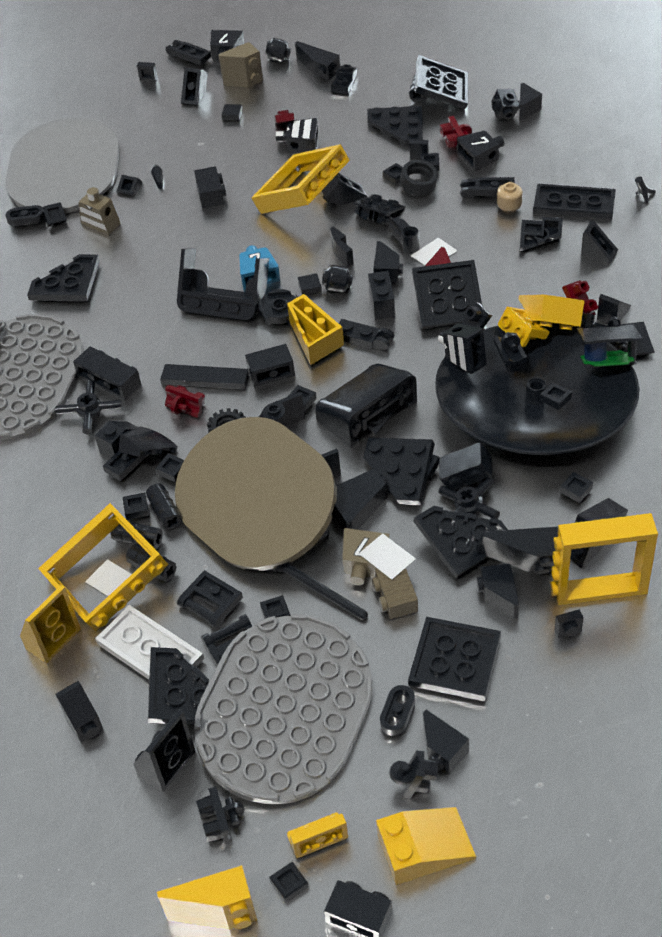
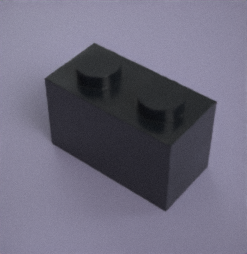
(210, 187)
(381, 295)
(270, 365)
(465, 467)
(358, 910)

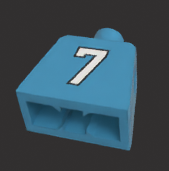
(247, 265)

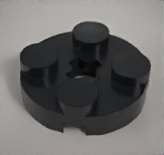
(269, 306)

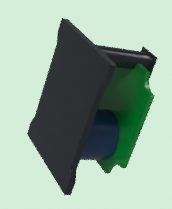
(596, 341)

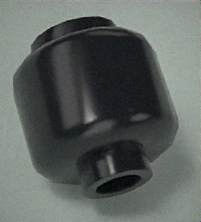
(277, 50)
(336, 278)

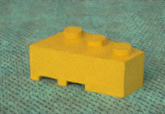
(314, 328)

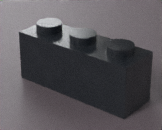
(107, 373)

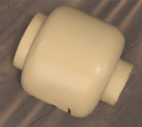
(509, 197)

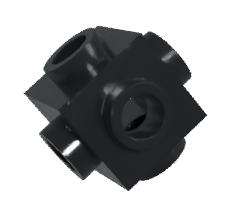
(505, 103)

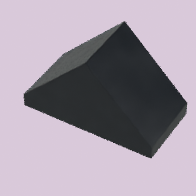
(529, 101)
(597, 244)
(611, 307)

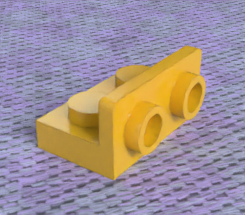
(518, 321)
(318, 834)

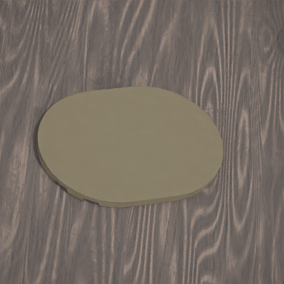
(255, 493)

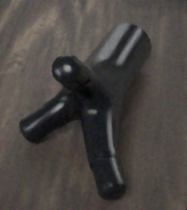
(643, 189)

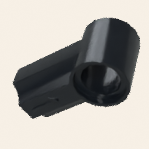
(406, 235)

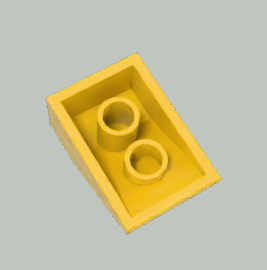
(553, 310)
(50, 626)
(423, 842)
(211, 901)

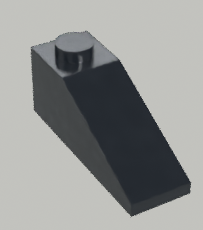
(318, 61)

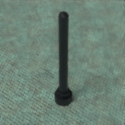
(322, 589)

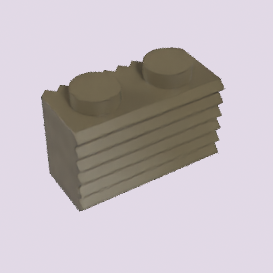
(397, 594)

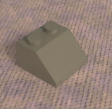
(241, 66)

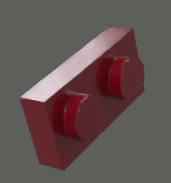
(283, 116)

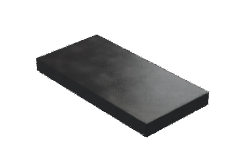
(574, 201)

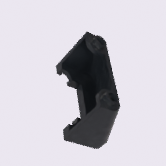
(362, 398)

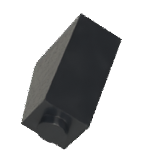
(359, 499)
(603, 510)

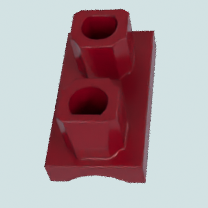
(453, 130)
(578, 290)
(183, 401)

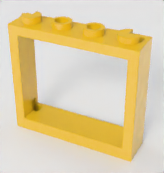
(324, 166)
(599, 533)
(84, 542)

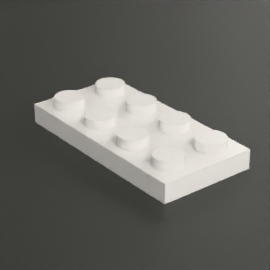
(133, 635)

